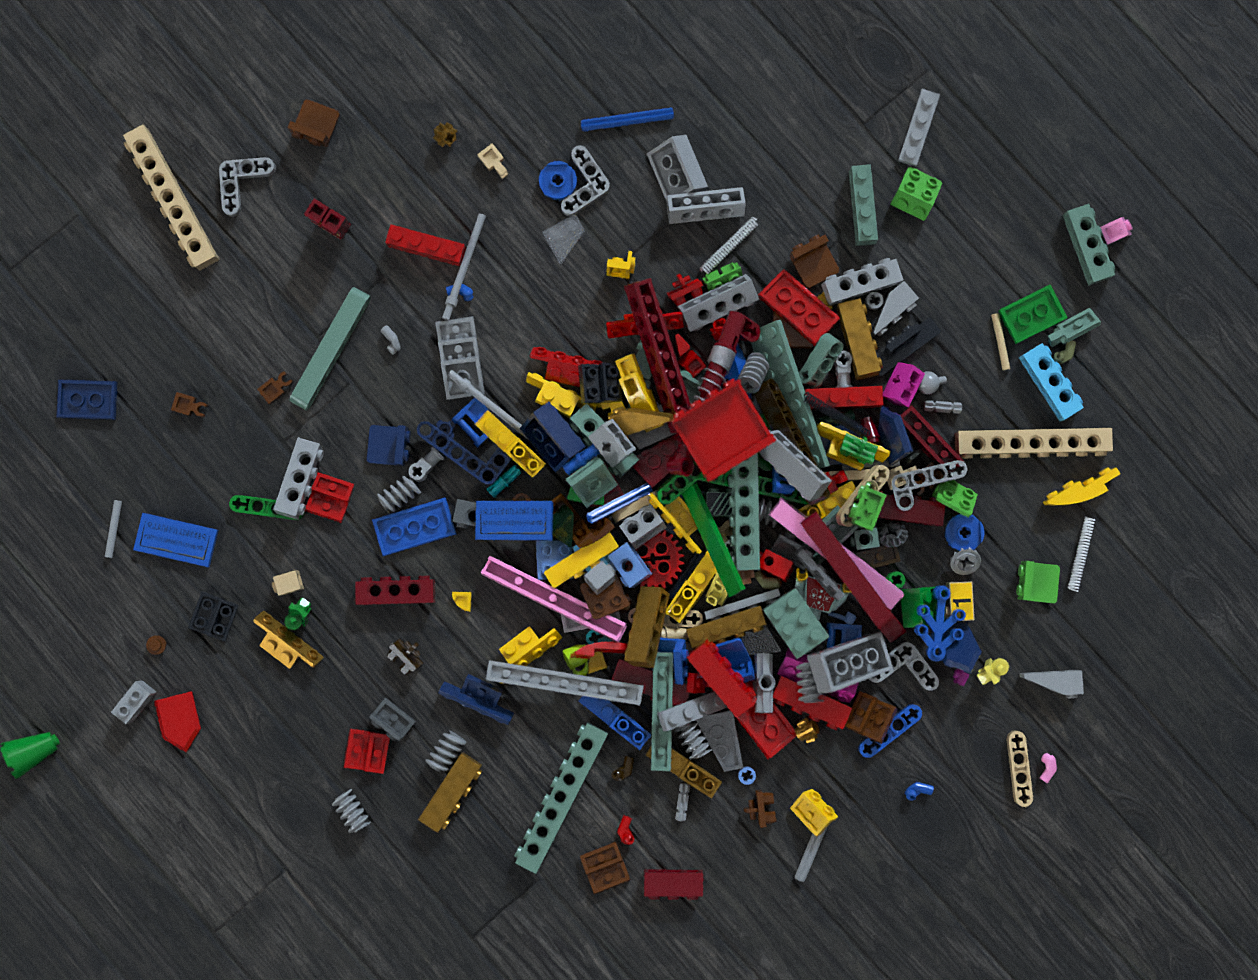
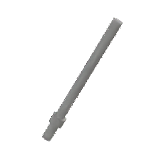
(452, 300)
(464, 384)

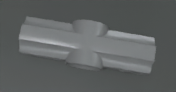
(764, 670)

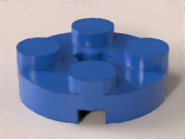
(549, 173)
(953, 529)

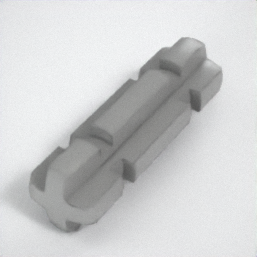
(940, 406)
(682, 802)

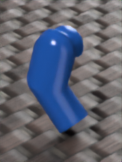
(465, 291)
(917, 788)

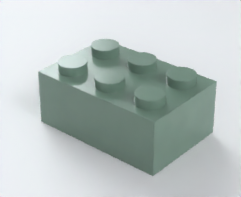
(795, 623)

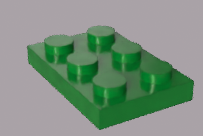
(1032, 314)

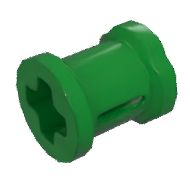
(901, 578)

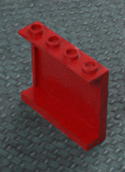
(722, 430)

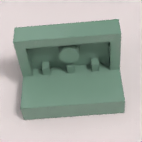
(591, 481)

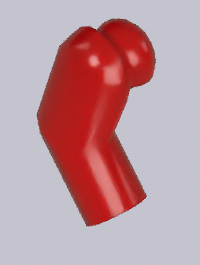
(624, 831)

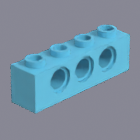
(1041, 378)

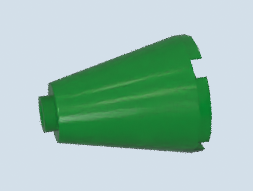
(28, 752)

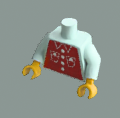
(816, 596)

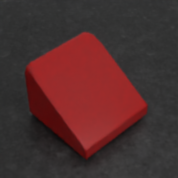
(682, 346)
(692, 363)

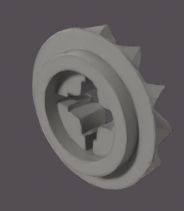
(969, 566)

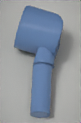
(849, 618)

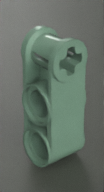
(821, 360)

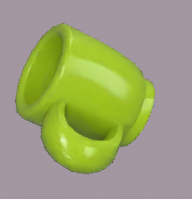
(575, 662)

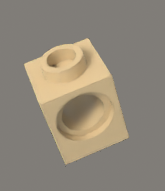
(287, 583)

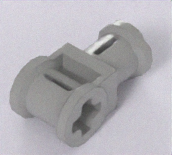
(843, 371)
(426, 464)

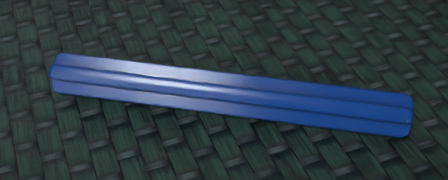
(627, 119)

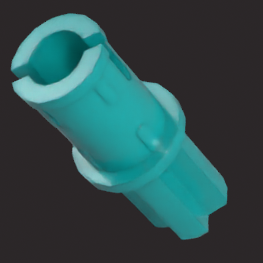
(504, 481)

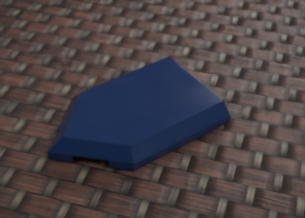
(893, 435)
(963, 652)

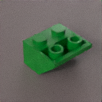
(912, 599)

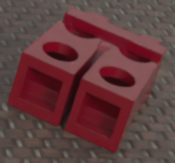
(327, 219)

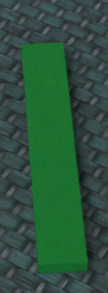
(713, 540)

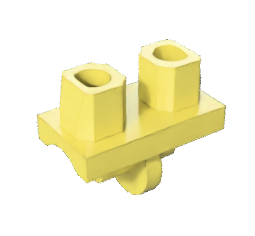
(716, 592)
(993, 670)

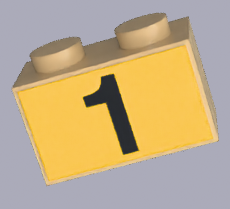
(960, 598)

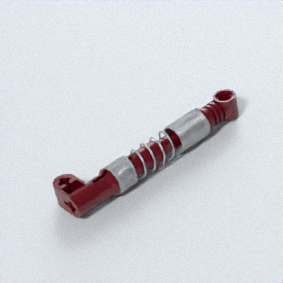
(736, 328)

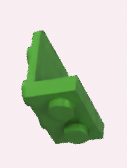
(916, 193)
(956, 497)
(868, 507)
(1038, 582)

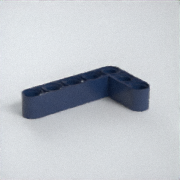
(466, 455)

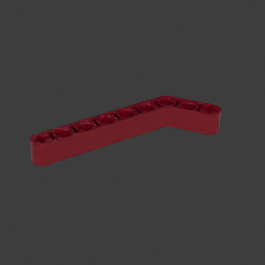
(853, 577)

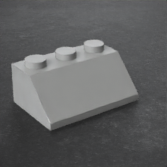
(677, 167)

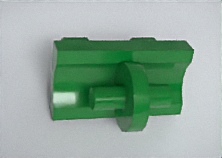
(858, 449)
(298, 614)

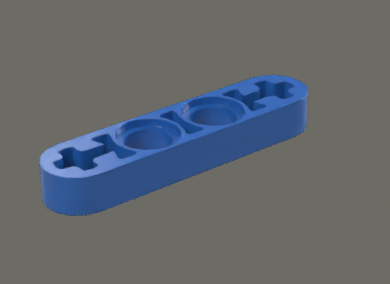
(892, 733)

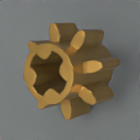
(445, 134)
(807, 730)

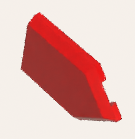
(178, 719)

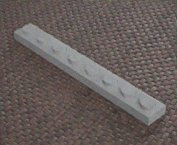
(564, 682)

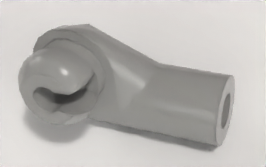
(392, 337)

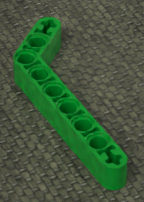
(720, 480)

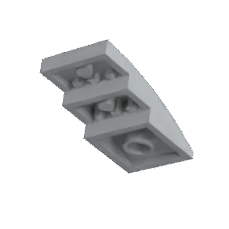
(459, 353)

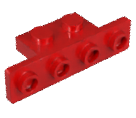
(628, 326)
(560, 366)

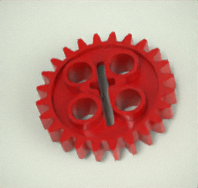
(658, 578)

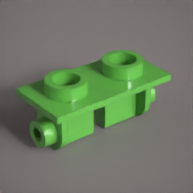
(729, 272)

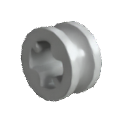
(873, 306)

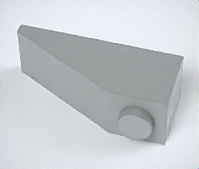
(1062, 682)

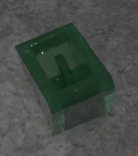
(563, 525)

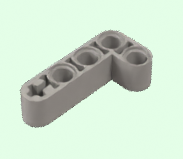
(929, 480)

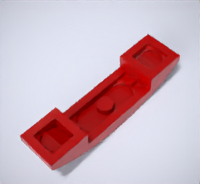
(608, 647)

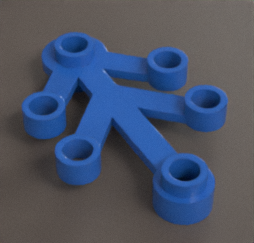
(938, 625)

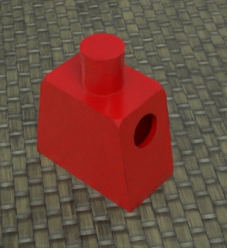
(780, 568)

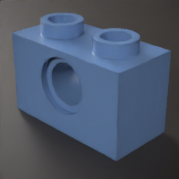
(639, 571)

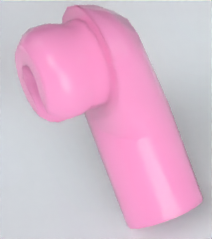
(1050, 763)

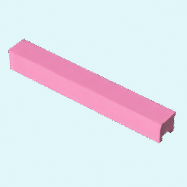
(791, 517)
(552, 598)

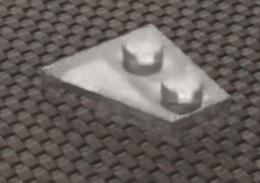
(563, 237)

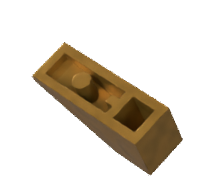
(635, 420)

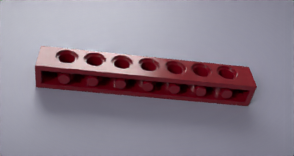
(657, 347)

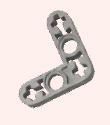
(236, 174)
(591, 187)
(909, 661)

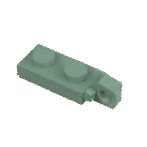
(1074, 327)

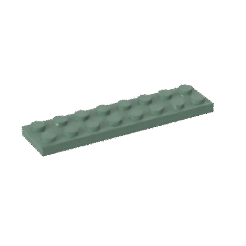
(783, 370)

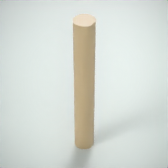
(1000, 341)

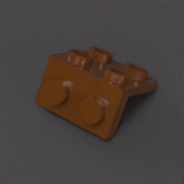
(314, 123)
(814, 261)
(608, 601)

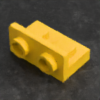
(619, 268)
(813, 811)

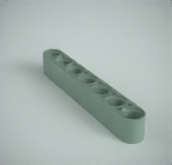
(330, 348)

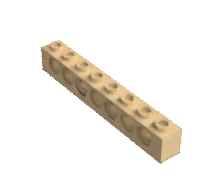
(142, 137)
(1102, 442)

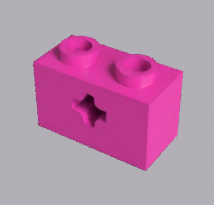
(903, 384)

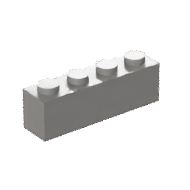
(795, 467)

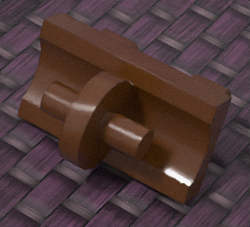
(762, 799)

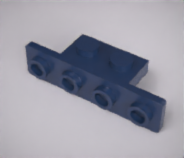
(478, 696)

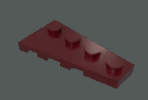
(653, 461)

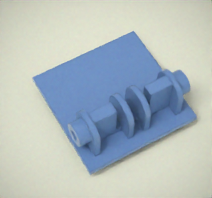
(549, 554)

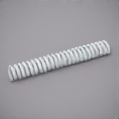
(732, 246)
(1079, 554)

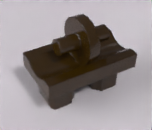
(407, 654)

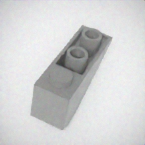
(896, 302)

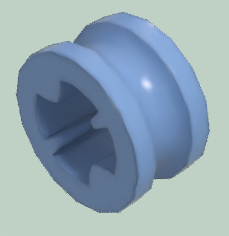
(748, 781)

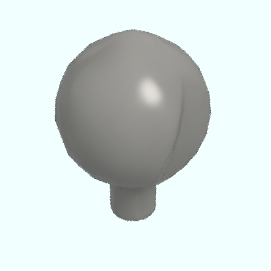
(931, 383)

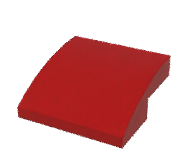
(329, 497)
(366, 751)

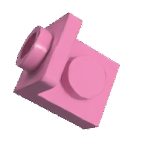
(1116, 230)

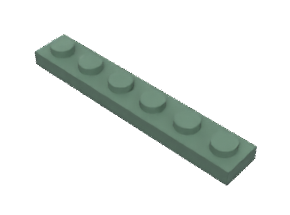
(661, 701)

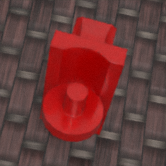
(693, 287)

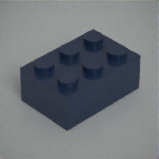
(552, 436)

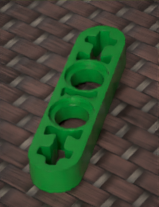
(266, 510)

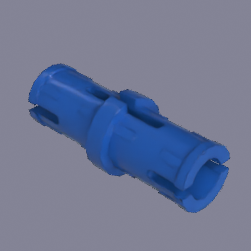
(581, 459)

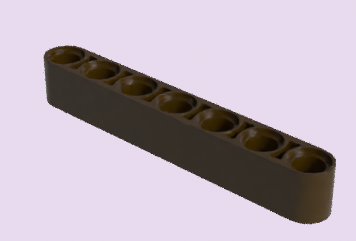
(780, 418)

